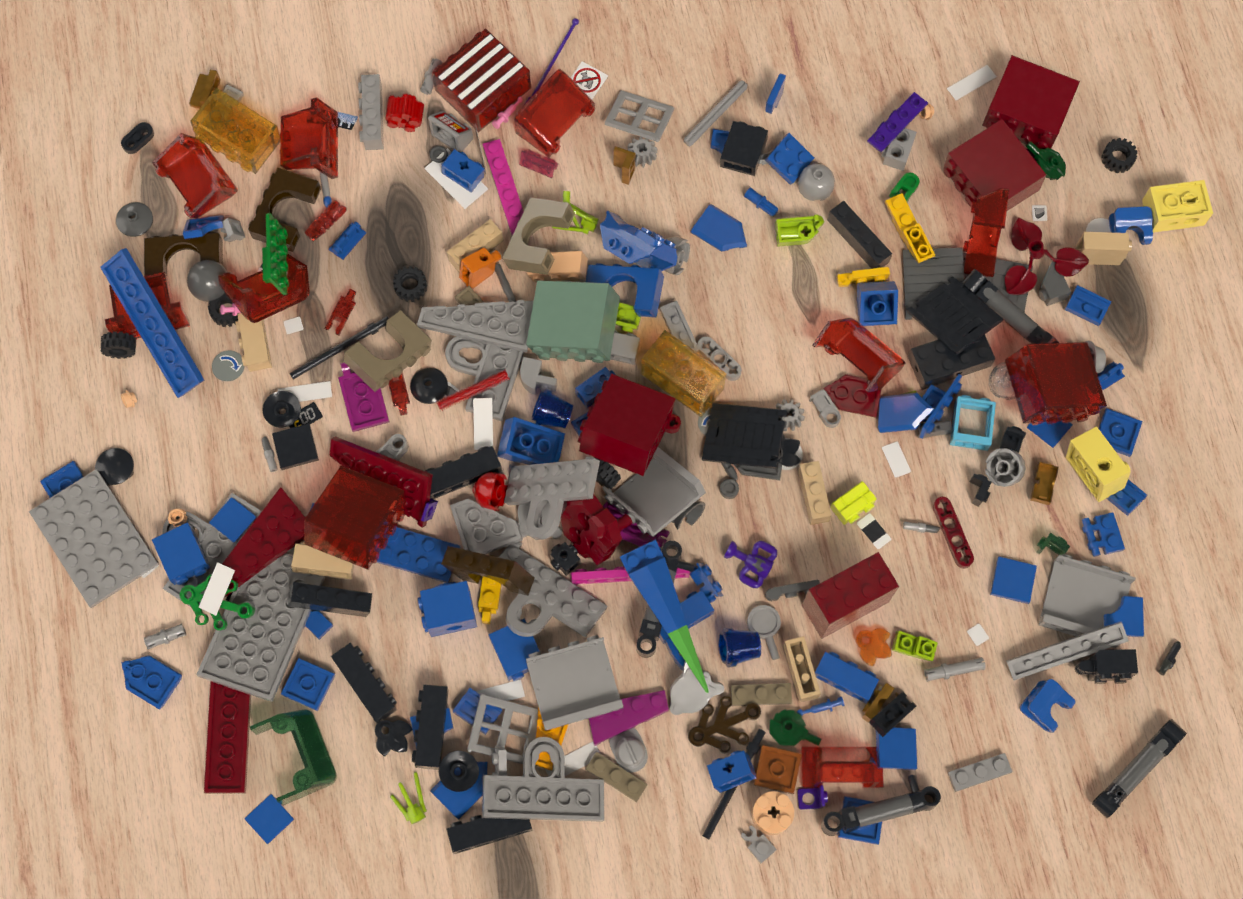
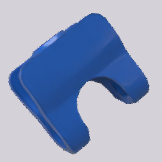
(1133, 218)
(1040, 700)

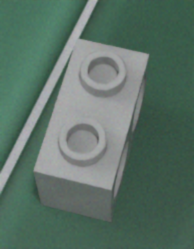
(901, 148)

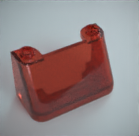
(552, 113)
(195, 175)
(260, 299)

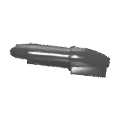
(730, 471)

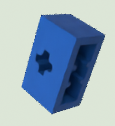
(463, 170)
(741, 771)

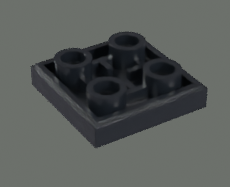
(295, 446)

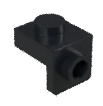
(1012, 438)
(983, 484)

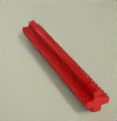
(442, 404)

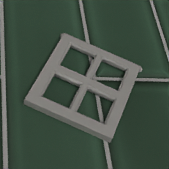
(639, 116)
(504, 728)

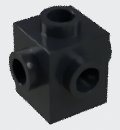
(566, 564)

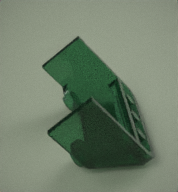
(318, 765)

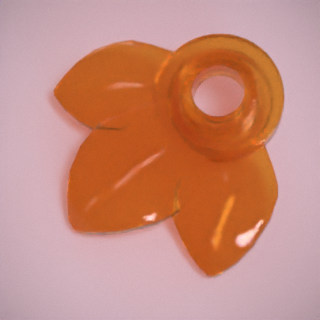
(876, 647)

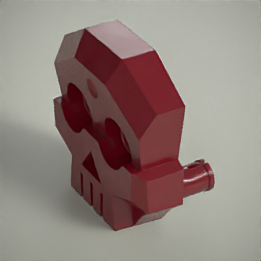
(592, 528)

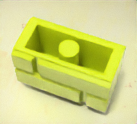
(853, 503)

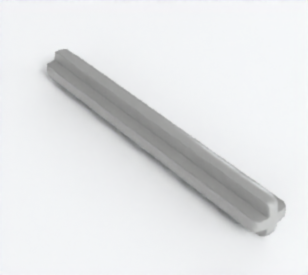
(715, 113)

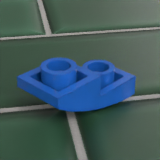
(678, 659)

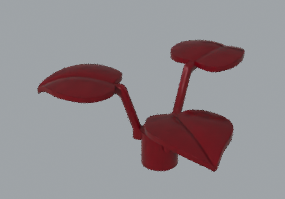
(1029, 236)

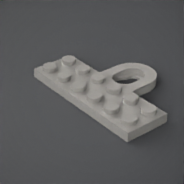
(493, 361)
(553, 485)
(213, 543)
(554, 598)
(543, 797)

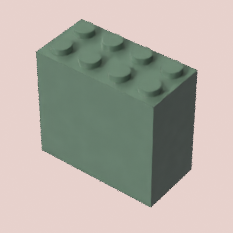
(573, 321)

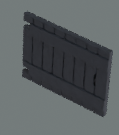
(955, 315)
(744, 435)

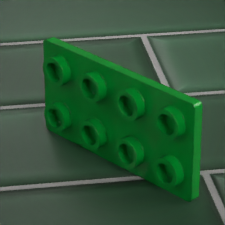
(274, 255)

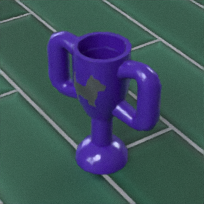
(755, 563)

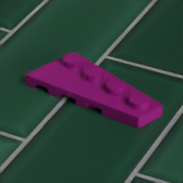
(634, 712)

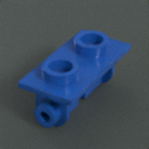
(347, 240)
(1111, 374)
(703, 575)

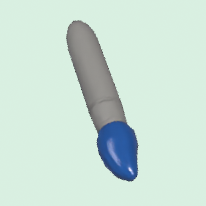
(325, 188)

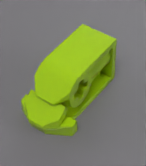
(790, 230)

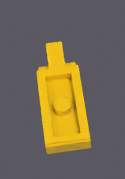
(863, 276)
(489, 598)

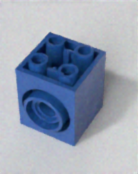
(447, 608)

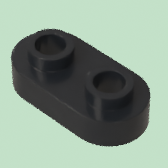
(137, 138)

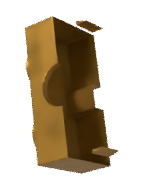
(1046, 476)
(881, 695)

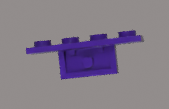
(897, 122)

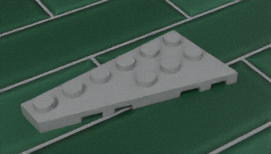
(488, 322)

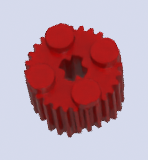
(404, 112)

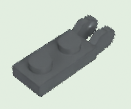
(790, 590)

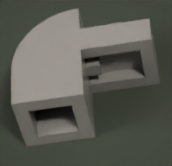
(532, 378)

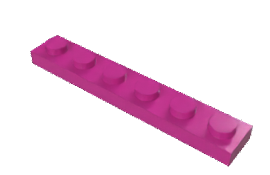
(504, 183)
(602, 575)

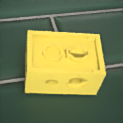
(1178, 205)
(1097, 464)

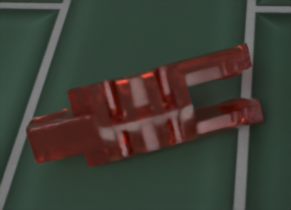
(325, 220)
(342, 311)
(399, 394)

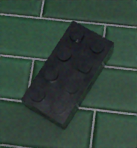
(937, 364)

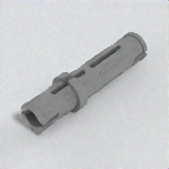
(945, 671)

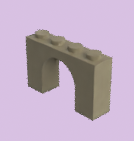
(536, 215)
(379, 372)

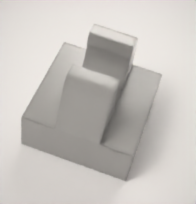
(233, 229)

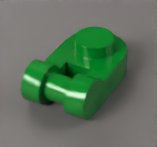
(908, 183)

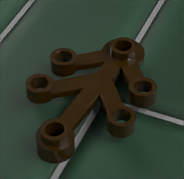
(721, 726)

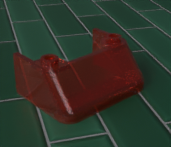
(985, 232)
(862, 350)

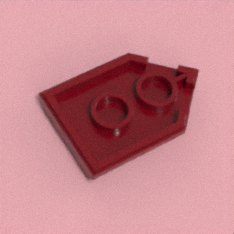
(851, 396)

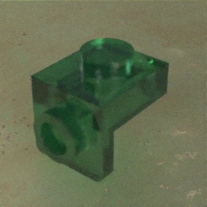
(1054, 543)

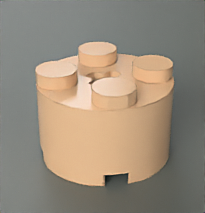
(781, 805)

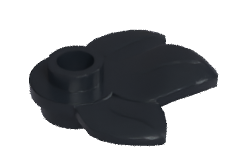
(787, 452)
(394, 739)

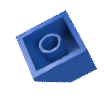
(877, 303)

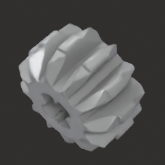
(648, 148)
(794, 420)

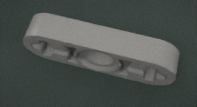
(713, 345)

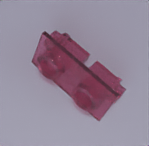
(534, 162)

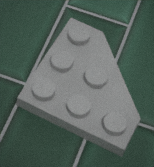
(483, 528)

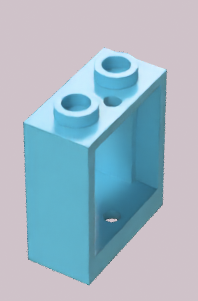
(968, 440)

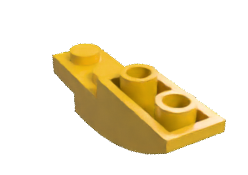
(909, 229)

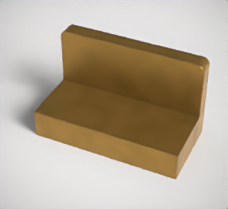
(204, 87)
(625, 160)

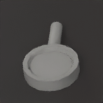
(767, 623)

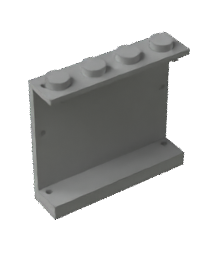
(658, 495)
(1082, 595)
(573, 682)

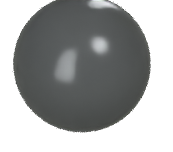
(204, 281)

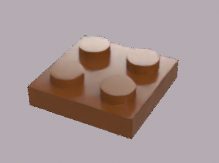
(777, 769)

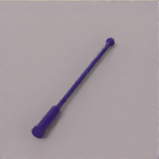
(575, 21)

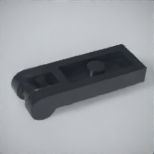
(892, 714)

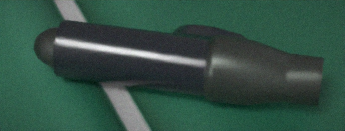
(1170, 659)

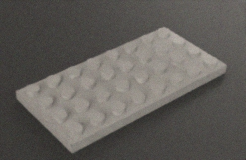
(257, 650)

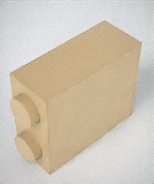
(1104, 247)

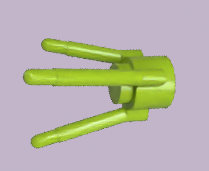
(588, 221)
(415, 812)

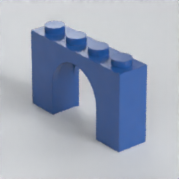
(648, 282)

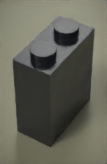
(744, 148)

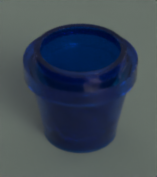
(551, 410)
(738, 646)

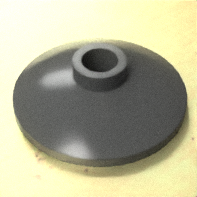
(137, 225)

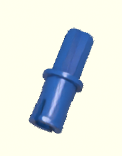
(761, 202)

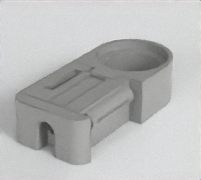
(825, 407)

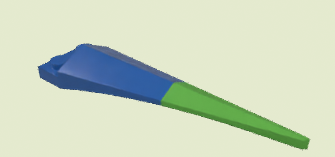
(653, 580)

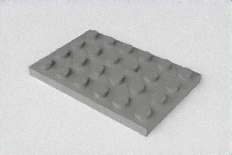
(93, 538)

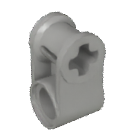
(392, 452)

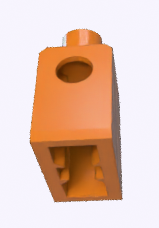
(478, 267)

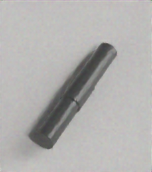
(504, 283)

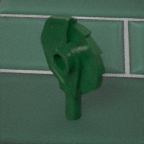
(1049, 161)
(789, 729)

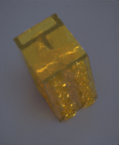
(235, 131)
(683, 373)

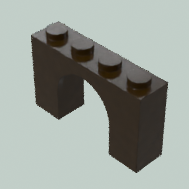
(283, 186)
(160, 249)
(472, 565)

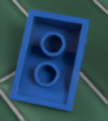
(529, 442)

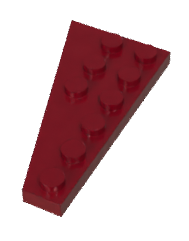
(388, 470)
(267, 539)

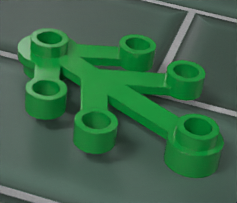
(196, 597)

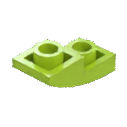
(914, 646)

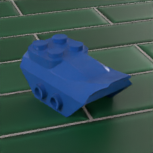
(637, 244)

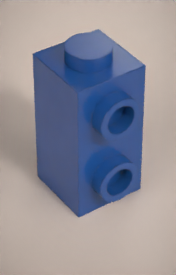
(591, 387)

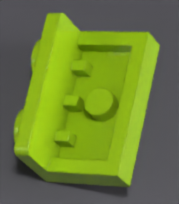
(627, 318)

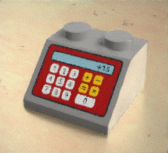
(450, 131)

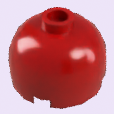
(490, 490)

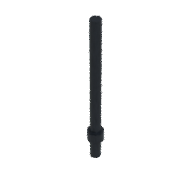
(372, 329)
(752, 748)

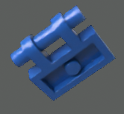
(1108, 534)

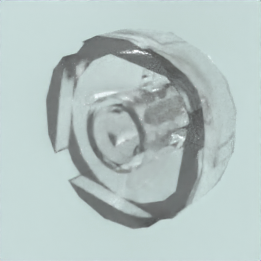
(1000, 382)

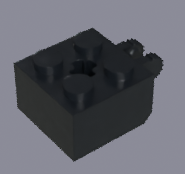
(1109, 666)

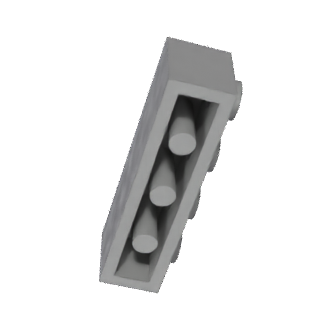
(372, 112)

